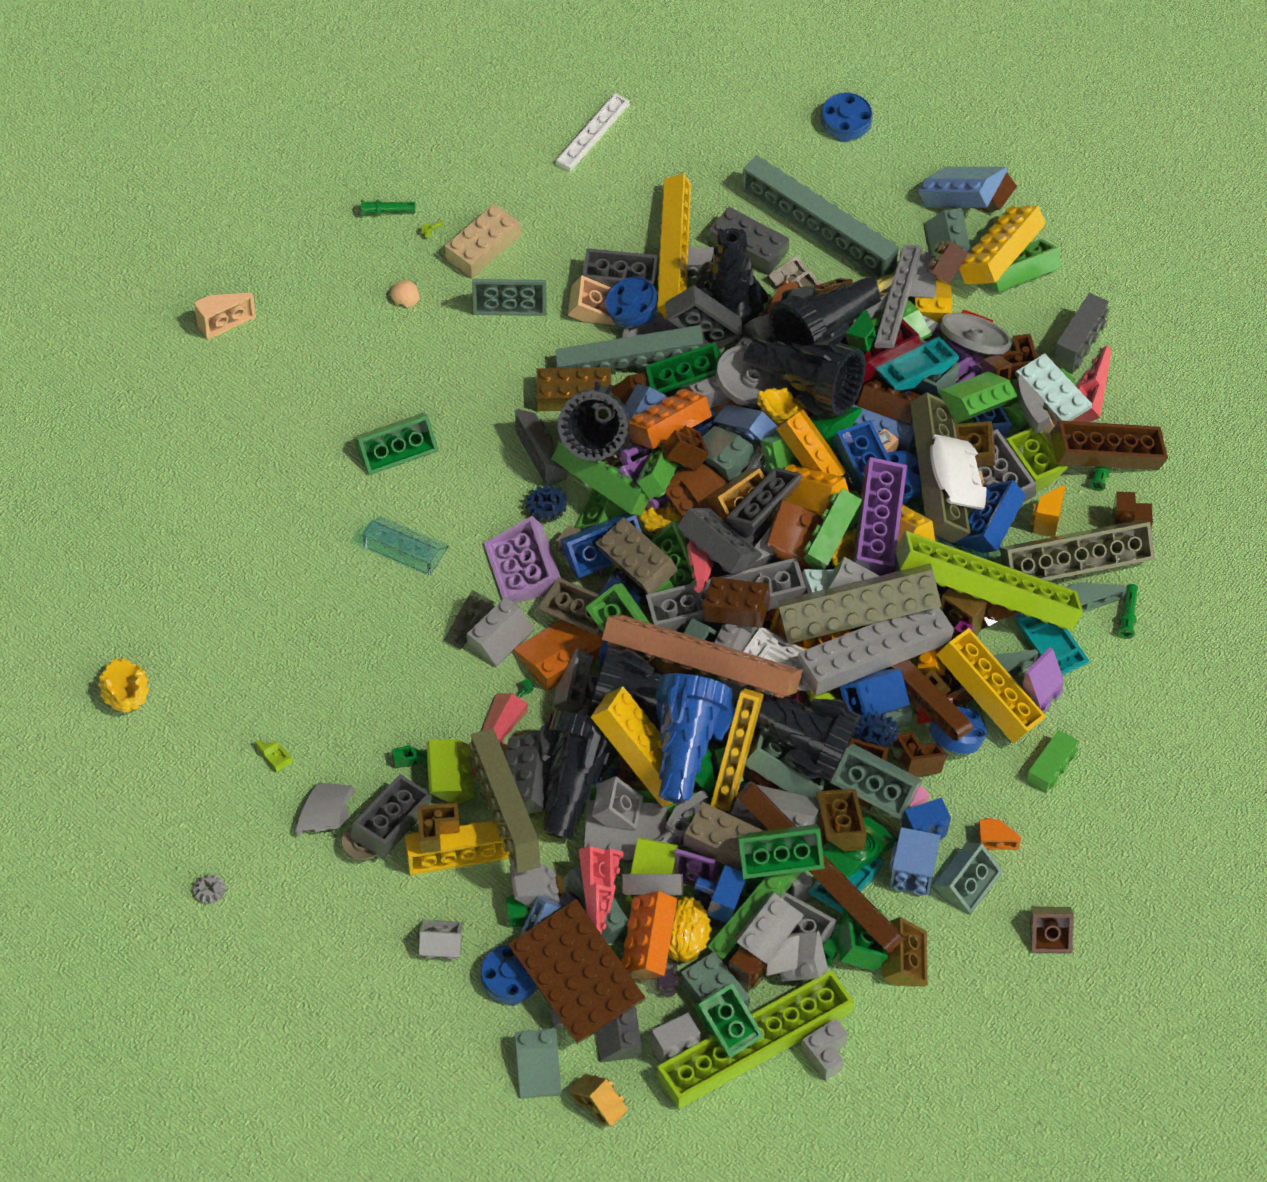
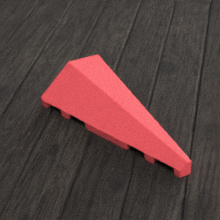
(1093, 386)
(702, 565)
(504, 715)
(598, 876)

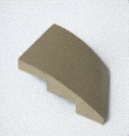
(794, 271)

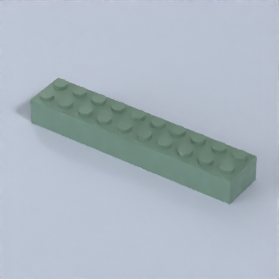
(819, 218)

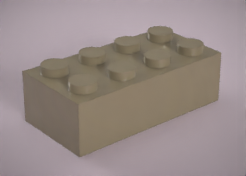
(636, 556)
(715, 835)

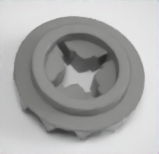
(208, 896)

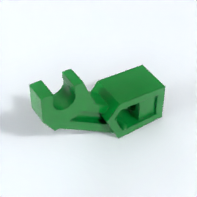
(417, 756)
(831, 946)

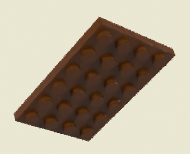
(576, 971)

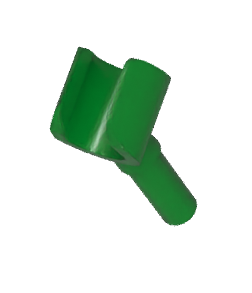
(527, 687)

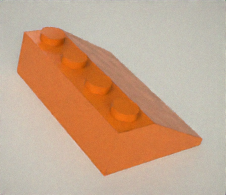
(553, 648)

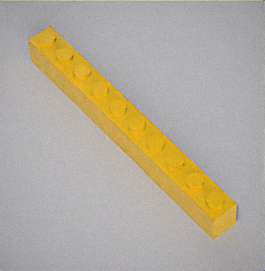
(674, 239)

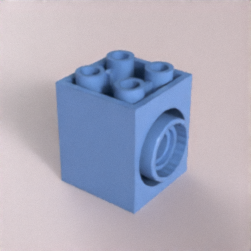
(914, 861)

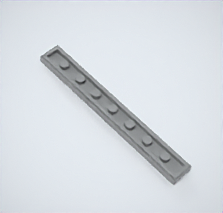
(898, 296)

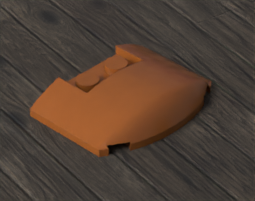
(692, 487)
(792, 531)

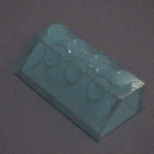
(403, 545)

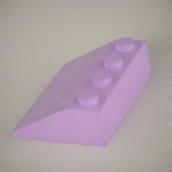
(522, 561)

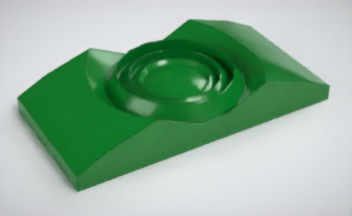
(877, 842)

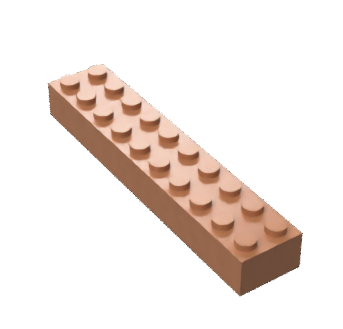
(702, 655)

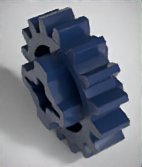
(546, 503)
(878, 729)

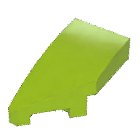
(274, 754)

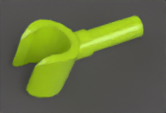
(427, 228)

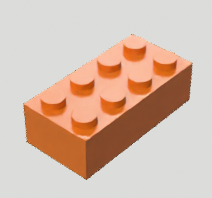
(673, 413)
(649, 935)

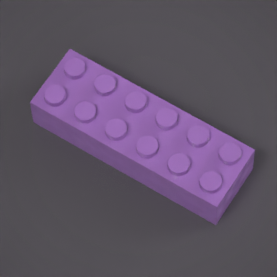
(879, 515)

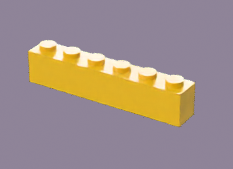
(737, 750)

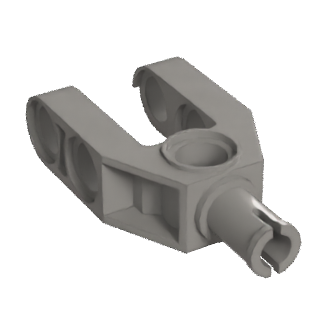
(678, 822)

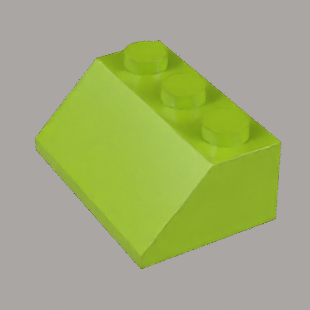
(1036, 456)
(450, 770)

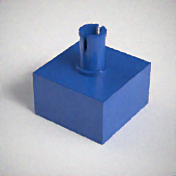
(723, 893)

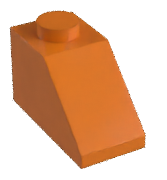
(997, 835)

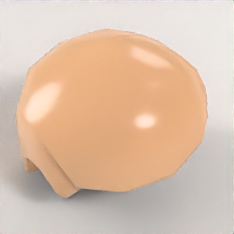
(405, 293)

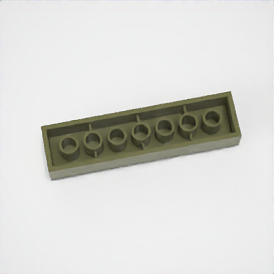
(931, 418)
(1082, 551)
(859, 603)
(504, 801)

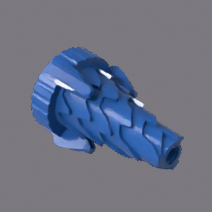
(689, 714)

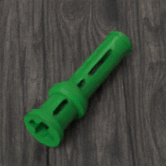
(386, 207)
(1099, 477)
(1128, 625)

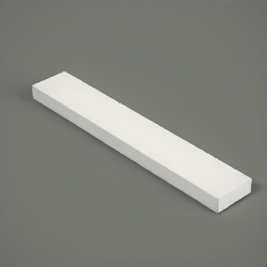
(592, 132)

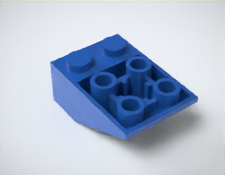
(876, 692)

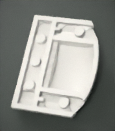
(957, 471)
(775, 648)

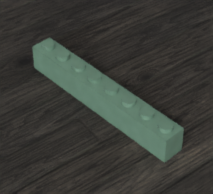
(631, 350)

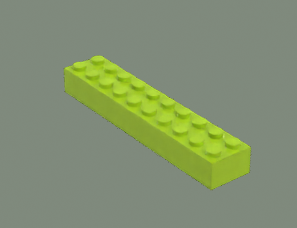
(991, 581)
(783, 1026)

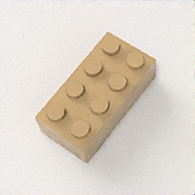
(482, 241)

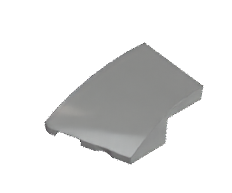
(325, 808)

